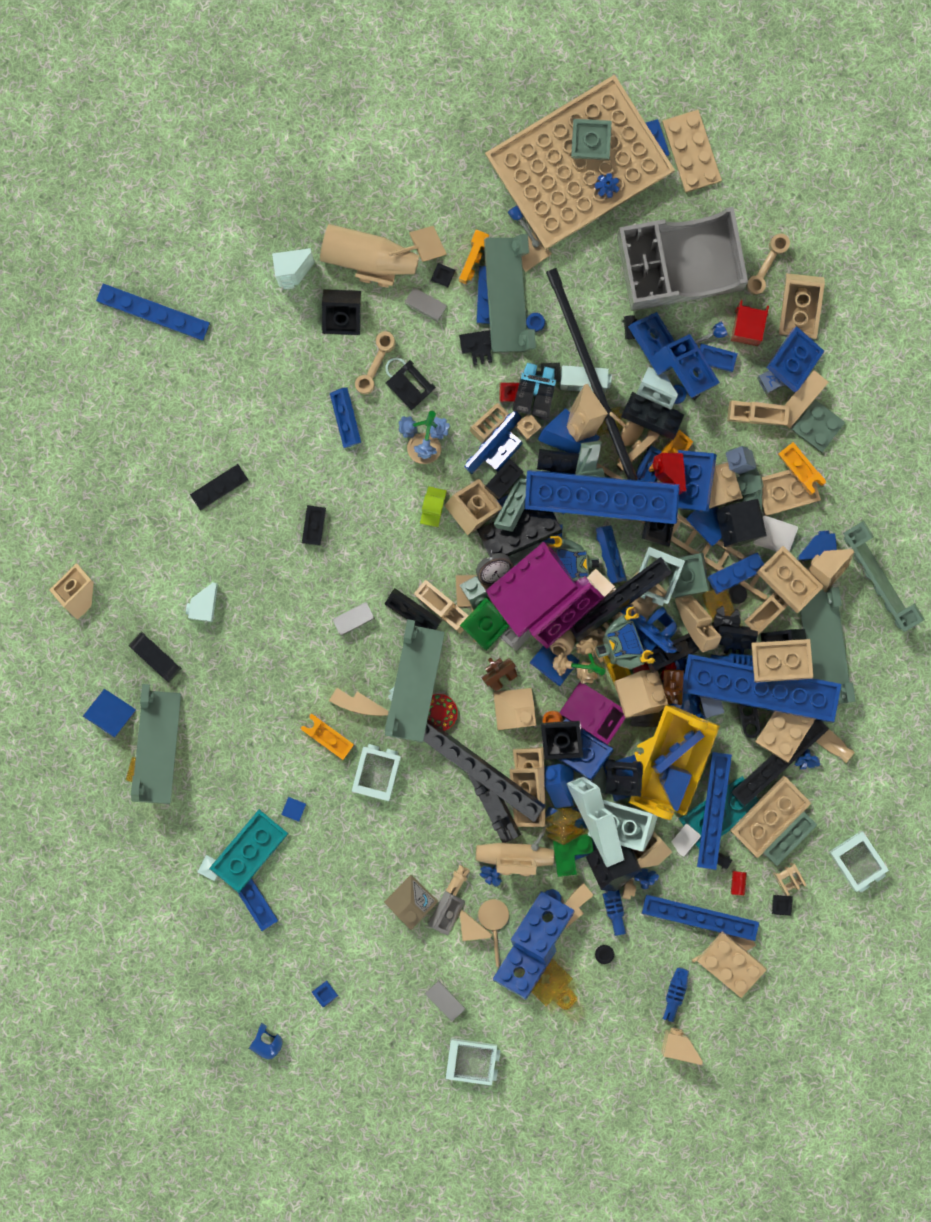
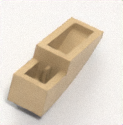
(804, 396)
(758, 413)
(441, 605)
(766, 612)
(698, 623)
(357, 704)
(577, 899)

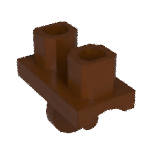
(497, 670)
(673, 686)

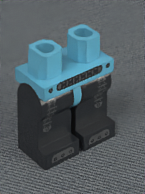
(533, 385)

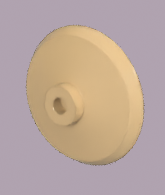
(418, 439)

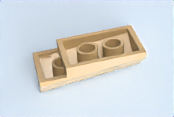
(529, 776)

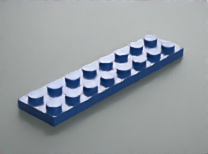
(602, 496)
(736, 685)

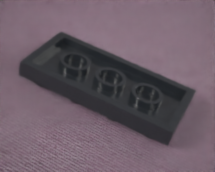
(530, 529)

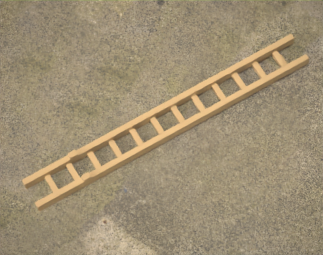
(685, 546)

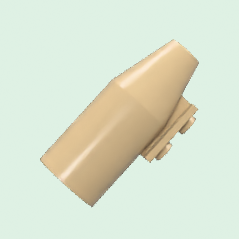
(367, 255)

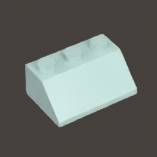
(292, 266)
(632, 825)

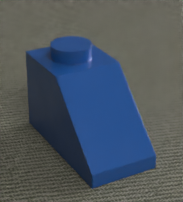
(819, 543)
(556, 782)
(674, 783)

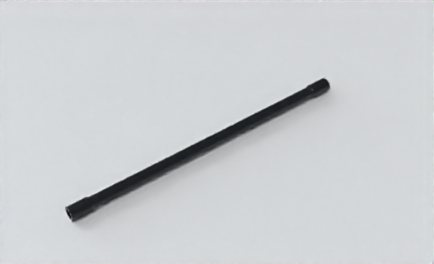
(557, 286)

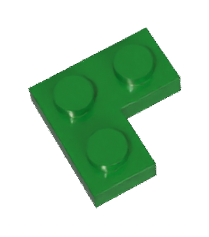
(565, 854)

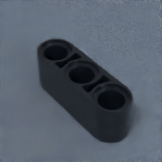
(154, 657)
(745, 720)

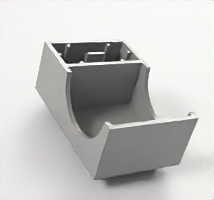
(681, 260)

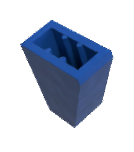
(558, 436)

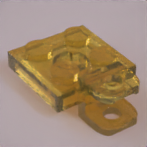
(557, 988)

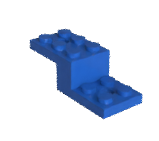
(680, 355)
(533, 945)

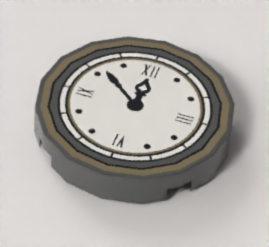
(493, 568)

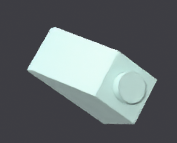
(657, 388)
(203, 604)

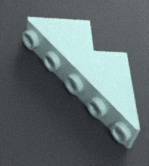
(597, 819)

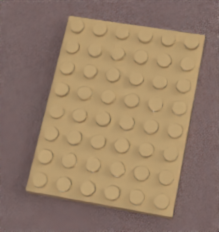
(558, 190)

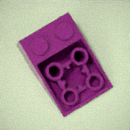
(594, 711)

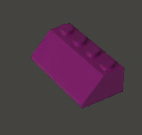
(567, 612)

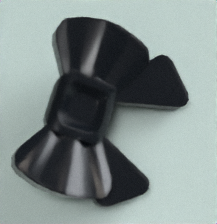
(721, 619)

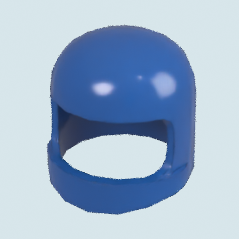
(666, 620)
(266, 1051)

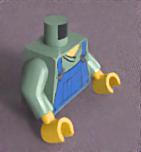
(574, 558)
(623, 643)

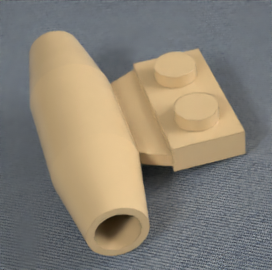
(514, 857)

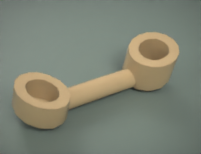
(757, 284)
(365, 383)

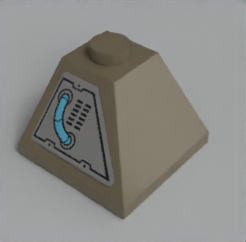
(411, 902)

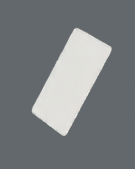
(685, 839)

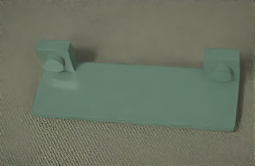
(506, 294)
(904, 617)
(824, 629)
(414, 683)
(156, 746)

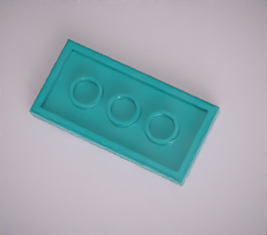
(732, 814)
(248, 851)

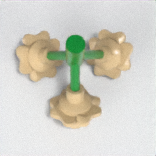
(585, 671)

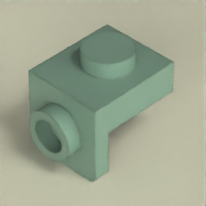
(474, 591)

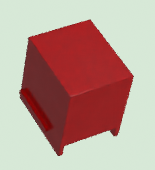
(749, 325)

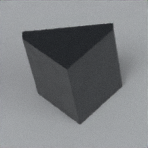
(657, 533)
(562, 740)

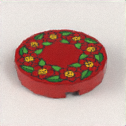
(442, 711)

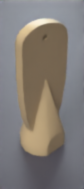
(835, 746)

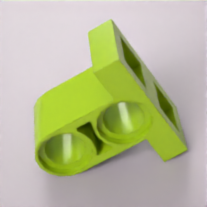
(433, 506)

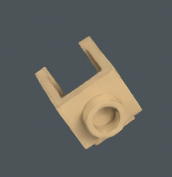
(527, 427)

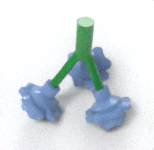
(435, 426)

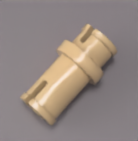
(458, 879)

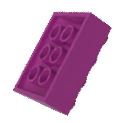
(531, 589)

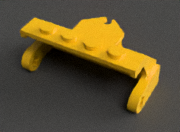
(671, 729)

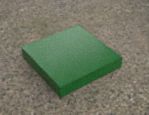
(485, 624)

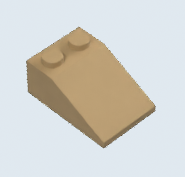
(801, 304)

